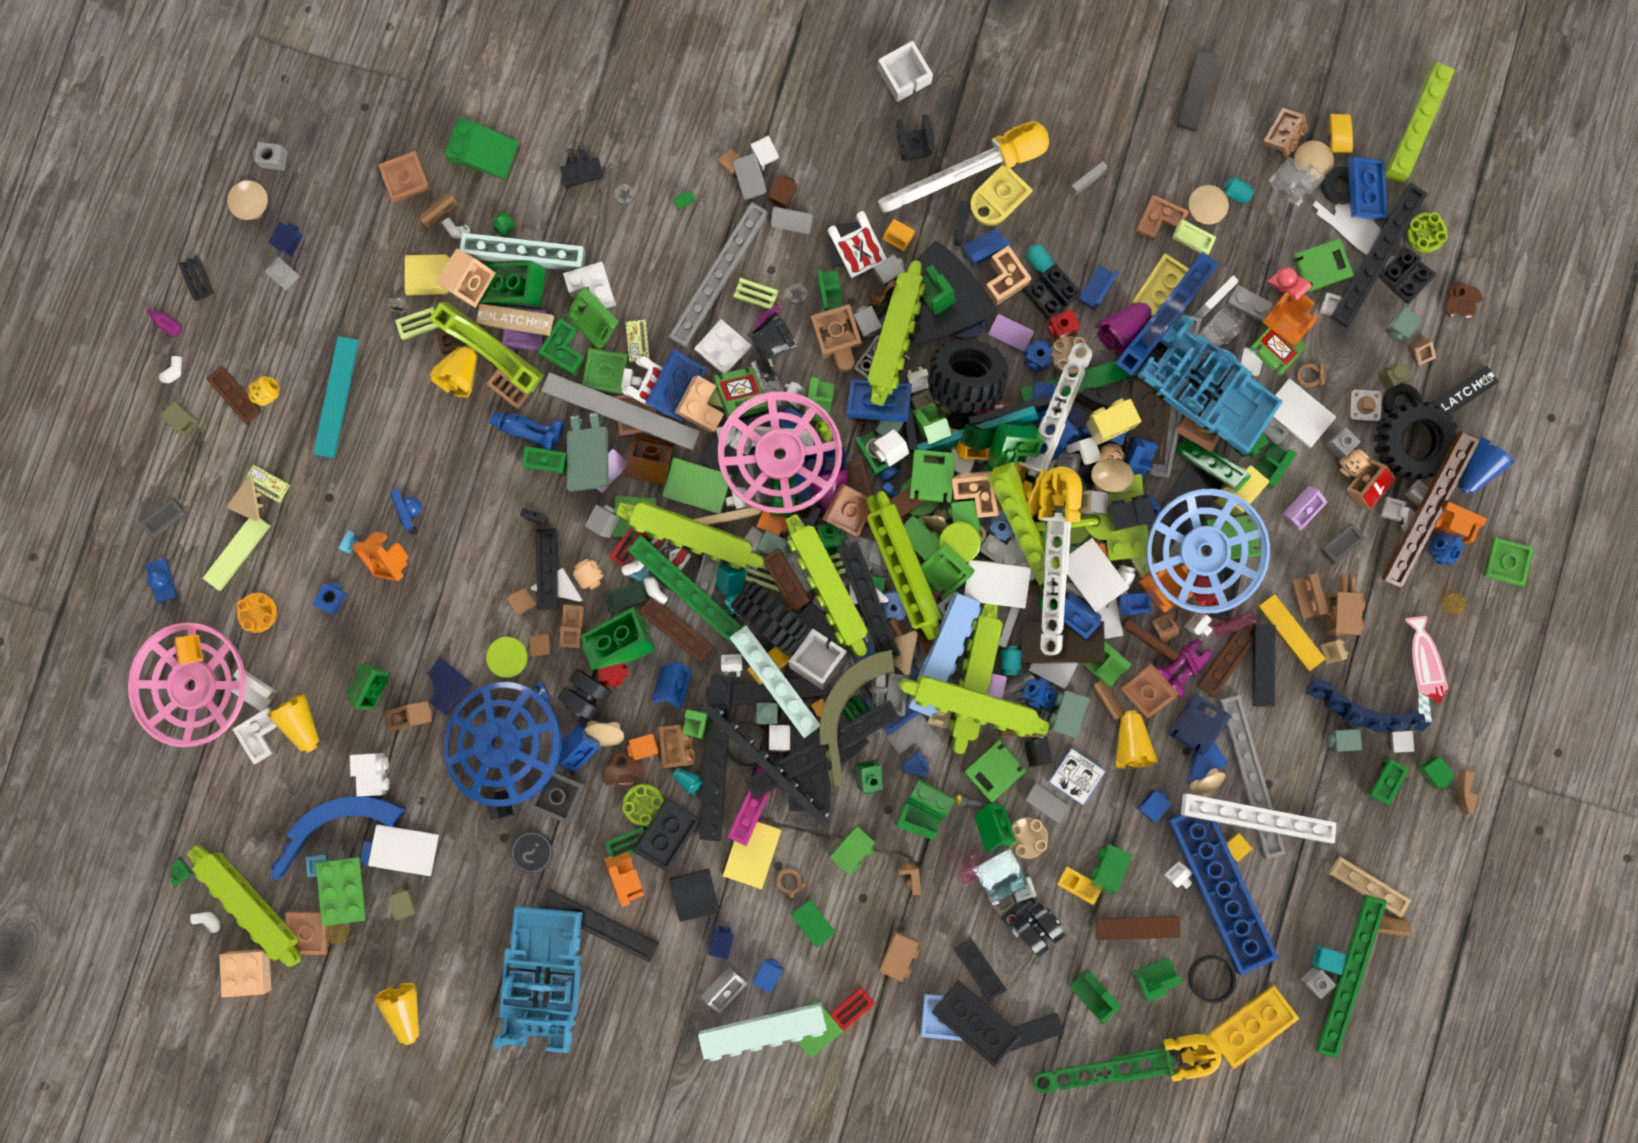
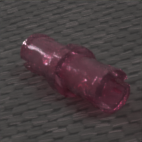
(1234, 623)

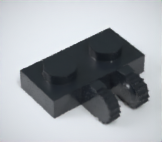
(582, 171)

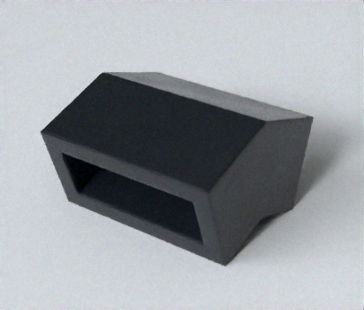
(1038, 752)
(497, 812)

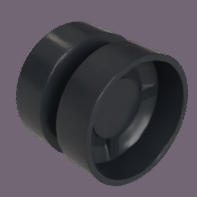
(581, 700)
(1042, 925)

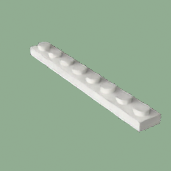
(1258, 818)

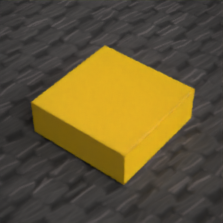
(1238, 847)

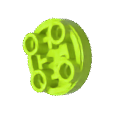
(1426, 232)
(962, 539)
(507, 657)
(642, 803)

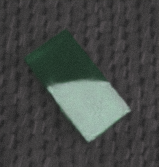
(625, 596)

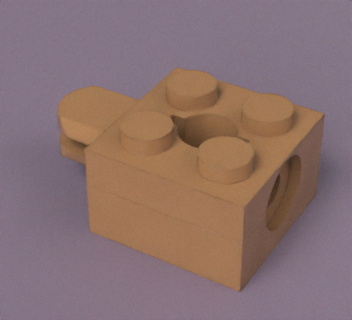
(837, 336)
(1344, 609)

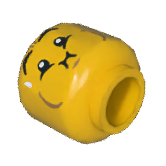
(263, 390)

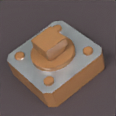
(1364, 406)

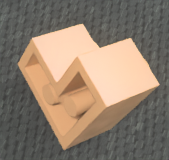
(1010, 279)
(695, 407)
(979, 487)

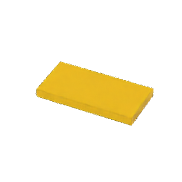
(1253, 1026)

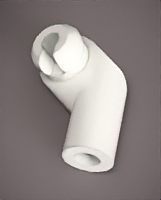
(455, 231)
(173, 372)
(632, 568)
(653, 590)
(207, 919)

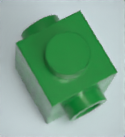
(868, 777)

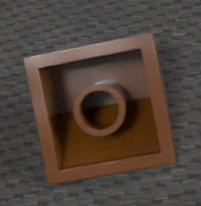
(649, 459)

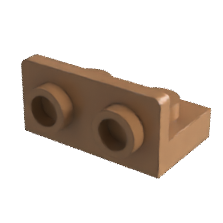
(1286, 131)
(1309, 596)
(675, 746)
(914, 879)

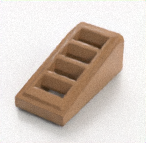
(494, 377)

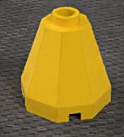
(456, 371)

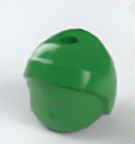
(503, 223)

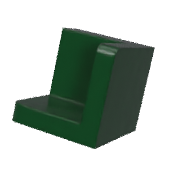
(977, 437)

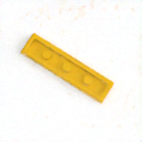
(1291, 632)

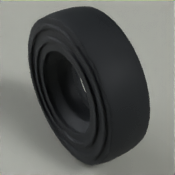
(1328, 189)
(1405, 389)

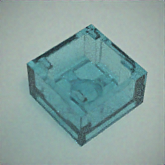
(1001, 877)

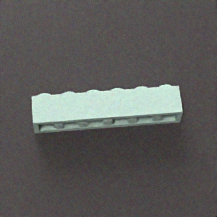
(517, 250)
(775, 681)
(762, 1031)

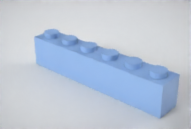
(949, 644)

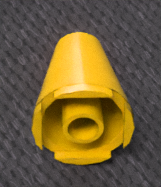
(296, 722)
(1134, 743)
(400, 1011)

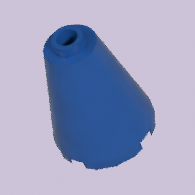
(1484, 466)

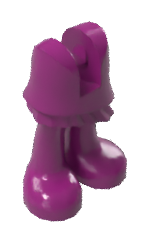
(1193, 665)

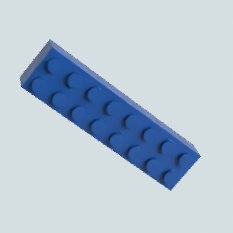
(1223, 892)

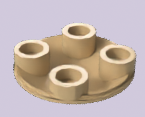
(1316, 154)
(247, 200)
(1208, 204)
(1062, 350)
(1112, 475)
(606, 734)
(1208, 784)
(1030, 837)

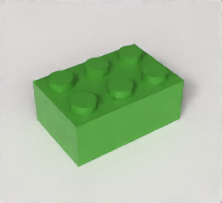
(340, 891)

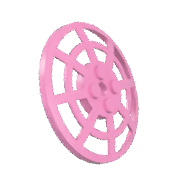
(780, 440)
(178, 687)

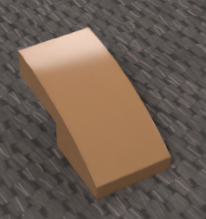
(572, 625)
(1466, 800)

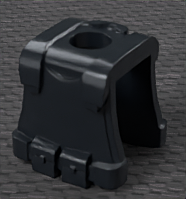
(924, 136)
(772, 337)

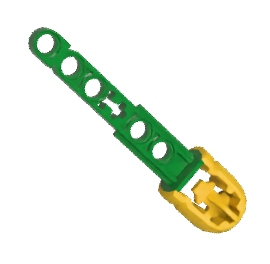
(1207, 1053)

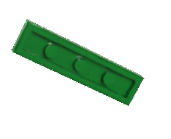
(1213, 464)

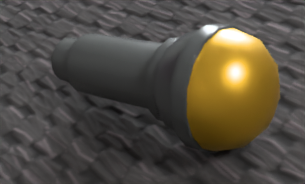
(963, 801)

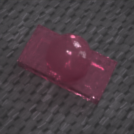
(971, 861)

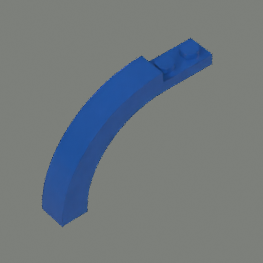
(1167, 313)
(368, 806)

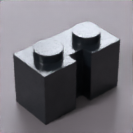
(1131, 514)

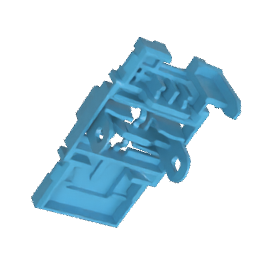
(1241, 408)
(544, 940)

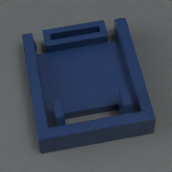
(1197, 728)

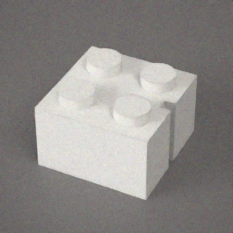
(904, 71)
(817, 662)

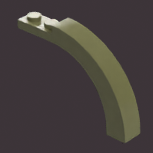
(853, 679)

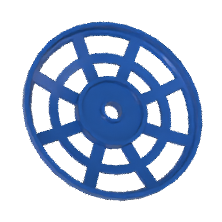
(511, 747)

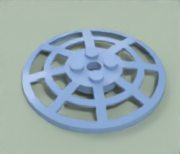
(1219, 554)

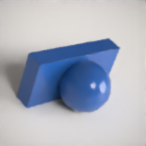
(408, 507)
(161, 580)
(1134, 603)

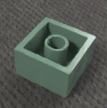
(1067, 714)

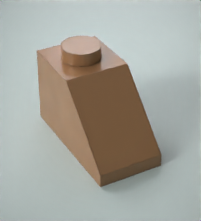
(408, 716)

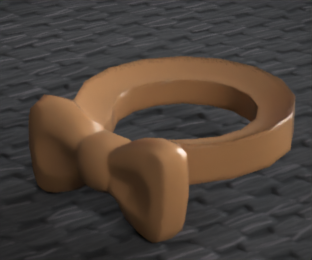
(1320, 369)
(799, 882)

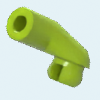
(824, 430)

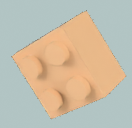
(465, 277)
(244, 973)

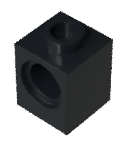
(814, 514)

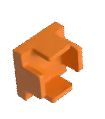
(1291, 317)
(1461, 521)
(381, 562)
(1168, 583)
(624, 878)

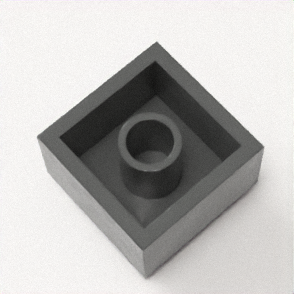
(559, 797)

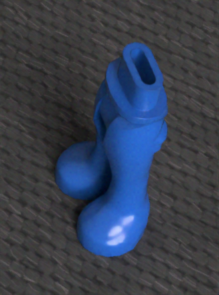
(528, 429)

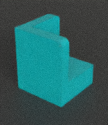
(730, 579)
(1329, 960)

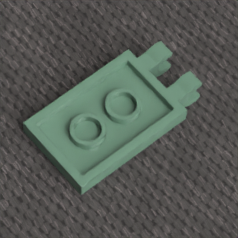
(587, 454)

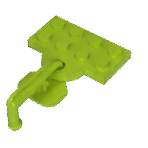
(1121, 543)

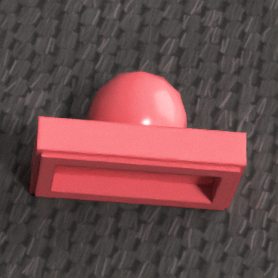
(1287, 280)

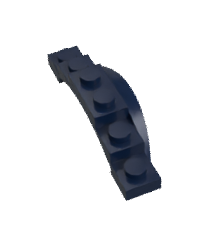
(1362, 716)

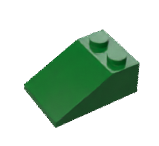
(480, 149)
(515, 285)
(618, 640)
(367, 687)

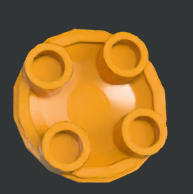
(256, 612)

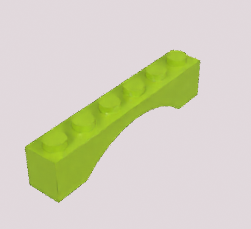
(1428, 103)
(466, 330)
(1011, 496)

